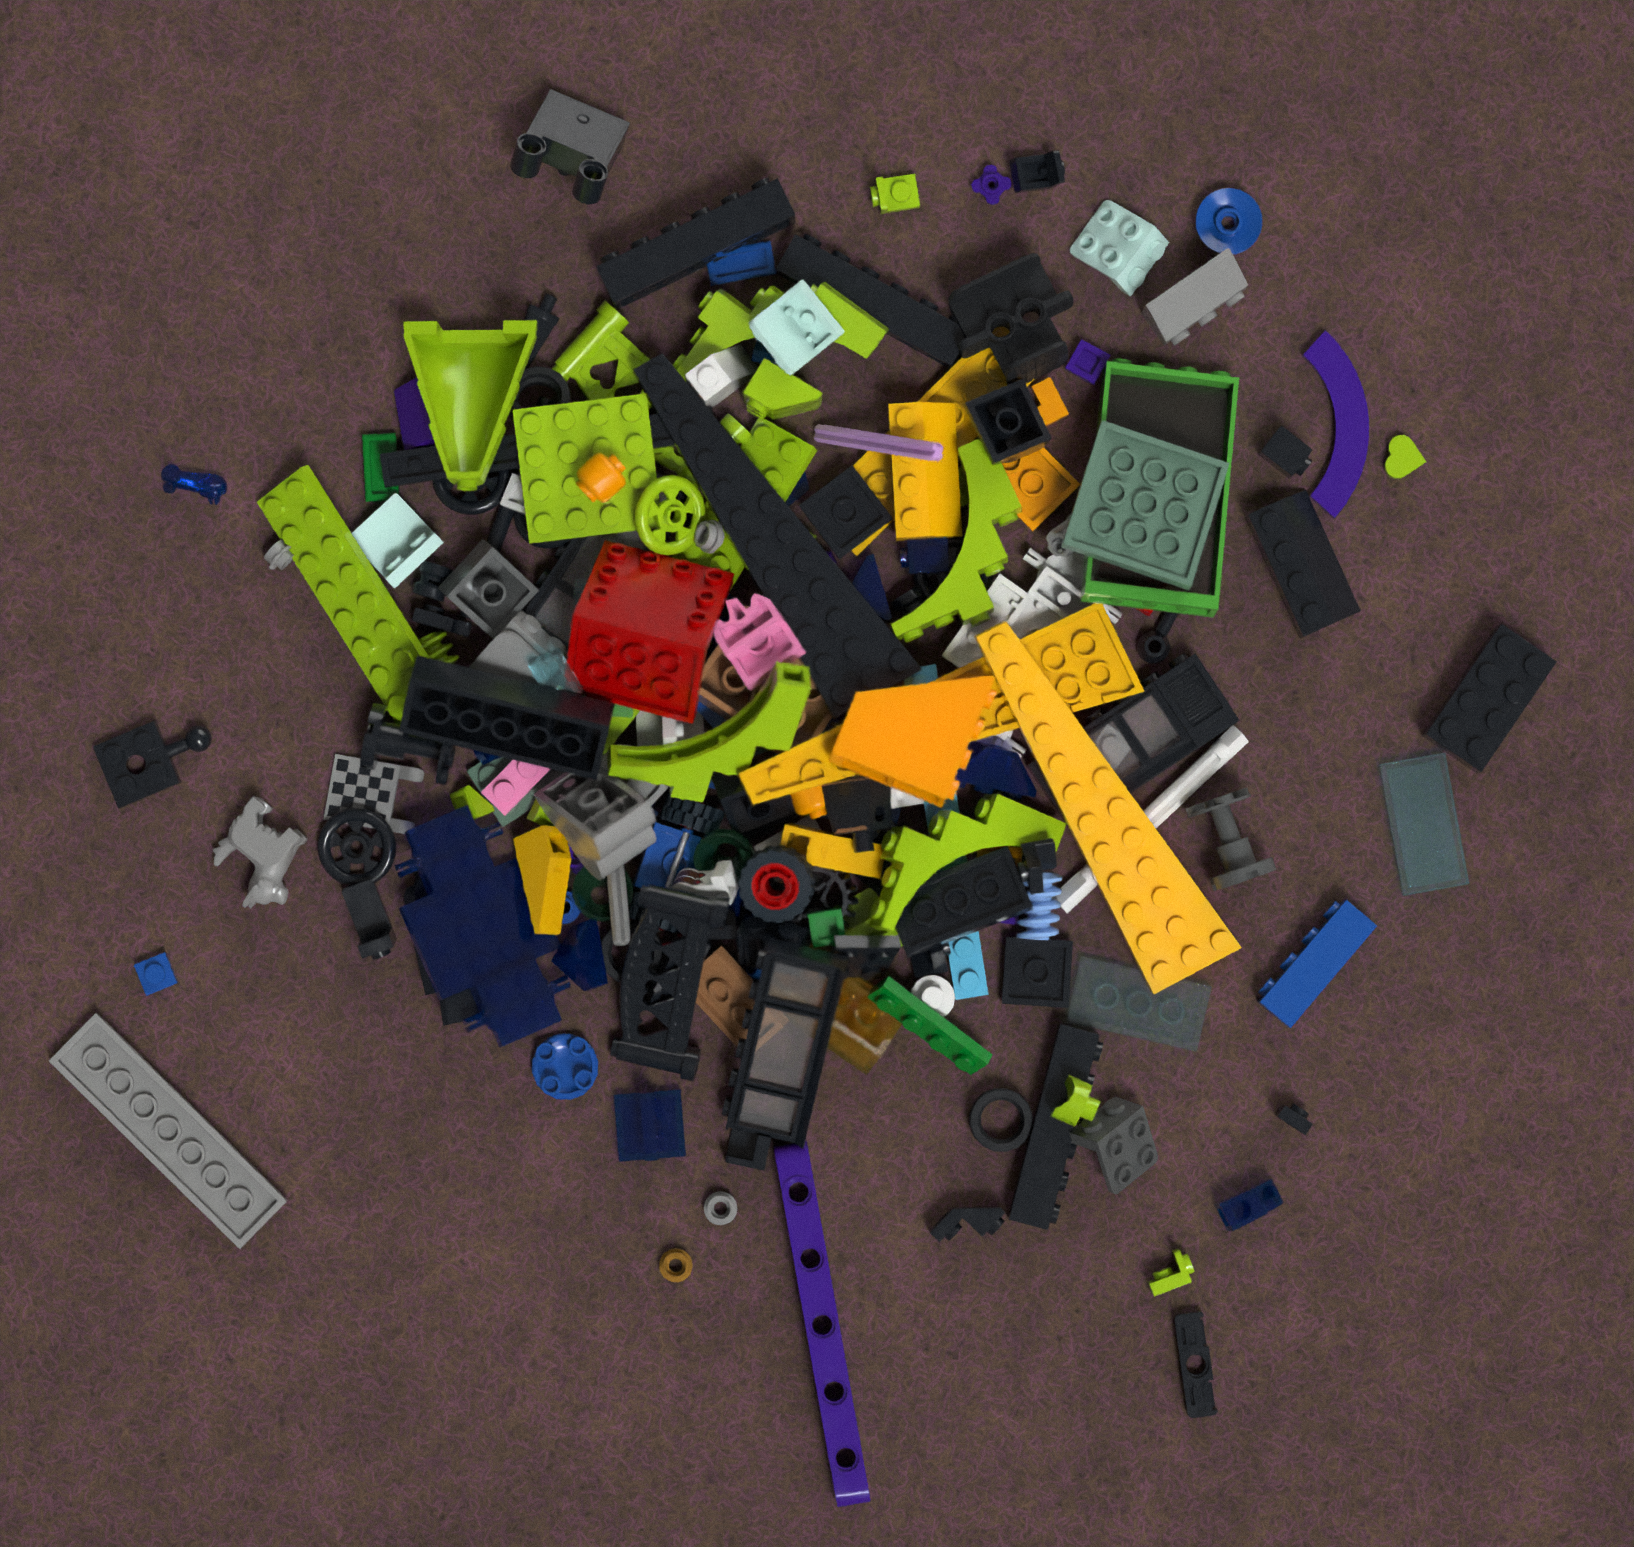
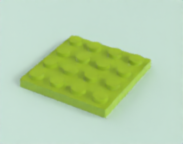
(563, 437)

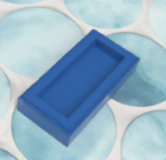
(743, 264)

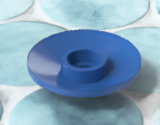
(1231, 204)

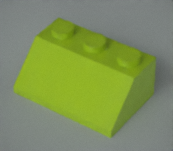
(778, 394)

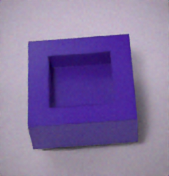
(1087, 362)

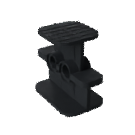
(1002, 301)

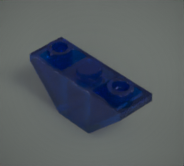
(996, 768)

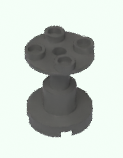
(1235, 853)

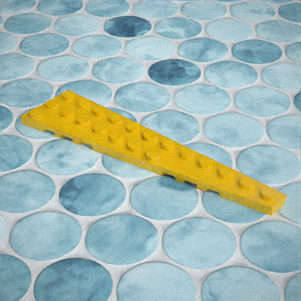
(1075, 654)
(1142, 881)

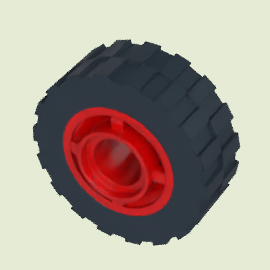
(762, 898)

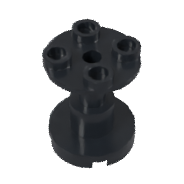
(386, 740)

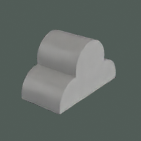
(599, 819)

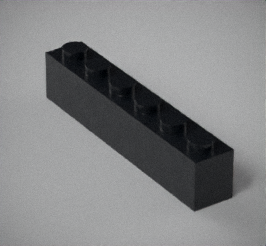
(908, 320)
(1050, 1138)

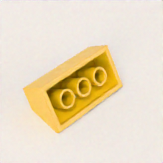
(925, 490)

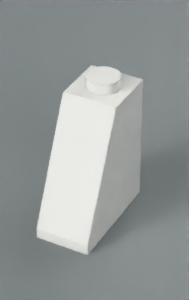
(721, 375)

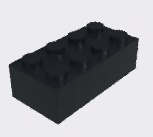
(1489, 698)

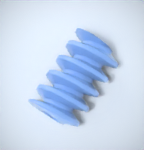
(1039, 919)

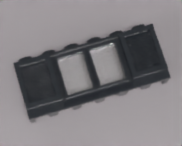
(1156, 726)

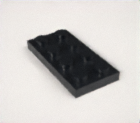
(962, 902)

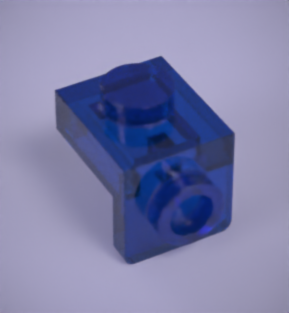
(924, 556)

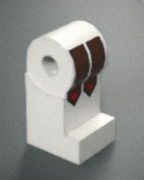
(710, 882)

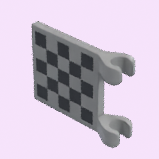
(368, 789)

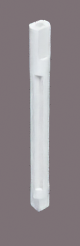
(1164, 805)

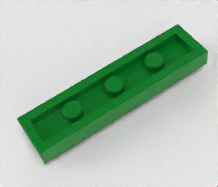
(929, 1025)

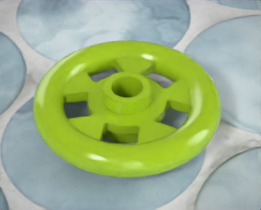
(648, 508)

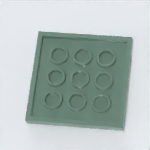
(1145, 505)

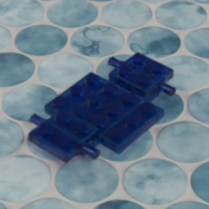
(478, 928)

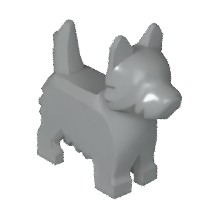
(265, 848)

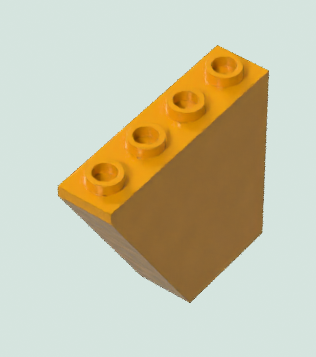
(914, 735)

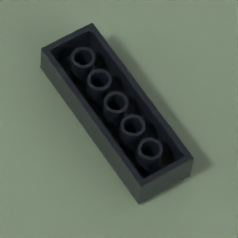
(693, 245)
(506, 717)

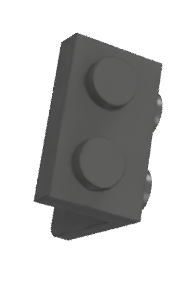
(1121, 1142)

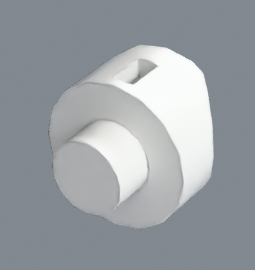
(935, 993)

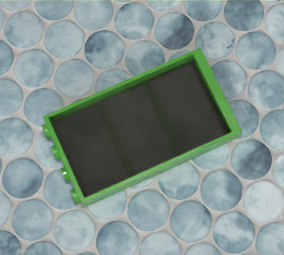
(1188, 412)

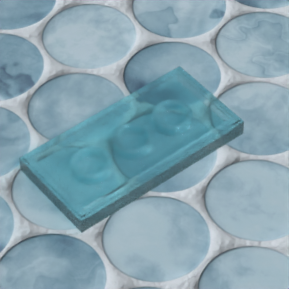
(1423, 824)
(1121, 1003)

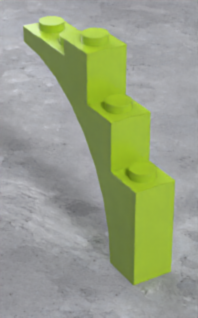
(730, 320)
(962, 591)
(729, 748)
(952, 835)

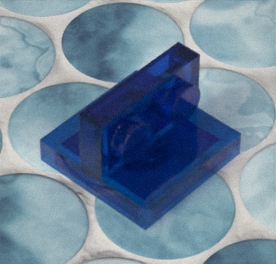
(650, 1125)

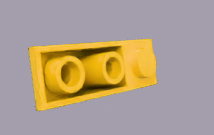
(832, 851)
(545, 871)

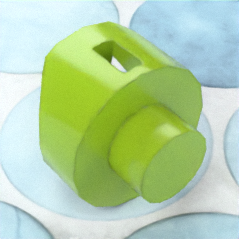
(1078, 1102)

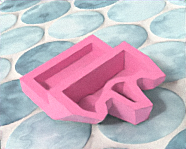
(756, 639)

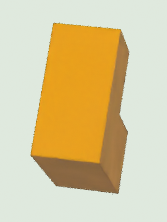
(1051, 405)

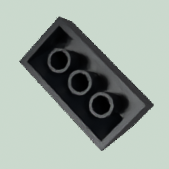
(1302, 563)

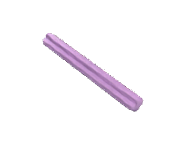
(878, 442)

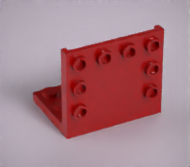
(646, 630)

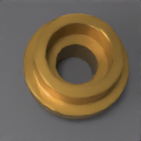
(671, 1275)

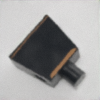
(857, 809)

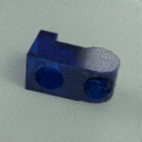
(1249, 1205)

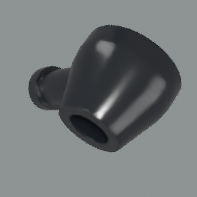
(1160, 635)

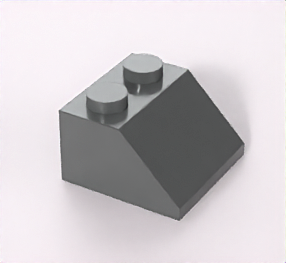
(488, 588)

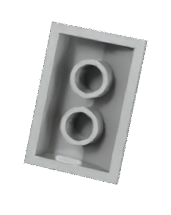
(1196, 298)

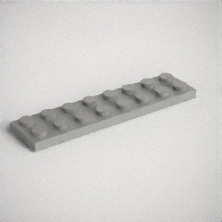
(168, 1130)

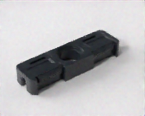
(1196, 1387)

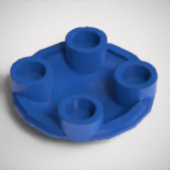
(565, 1066)

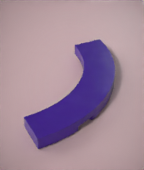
(1350, 423)

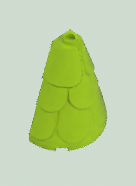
(469, 390)

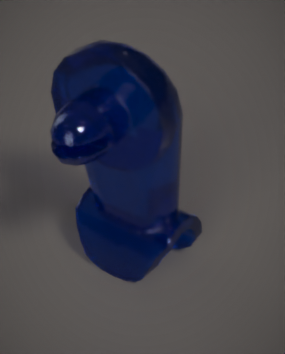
(206, 484)

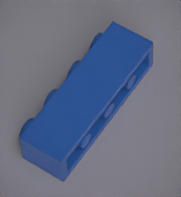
(1317, 962)

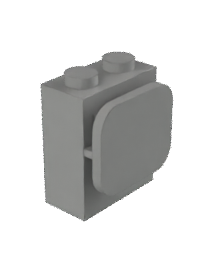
(514, 646)

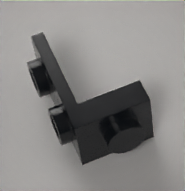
(369, 919)

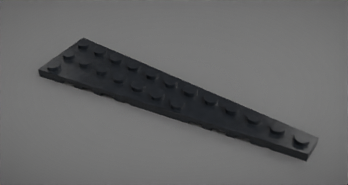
(838, 629)

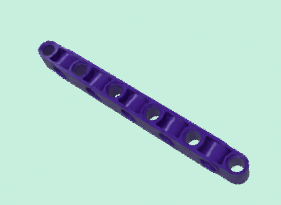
(827, 1347)

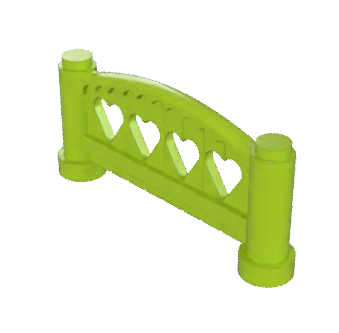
(605, 343)

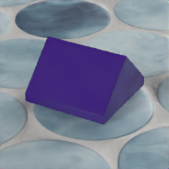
(413, 417)

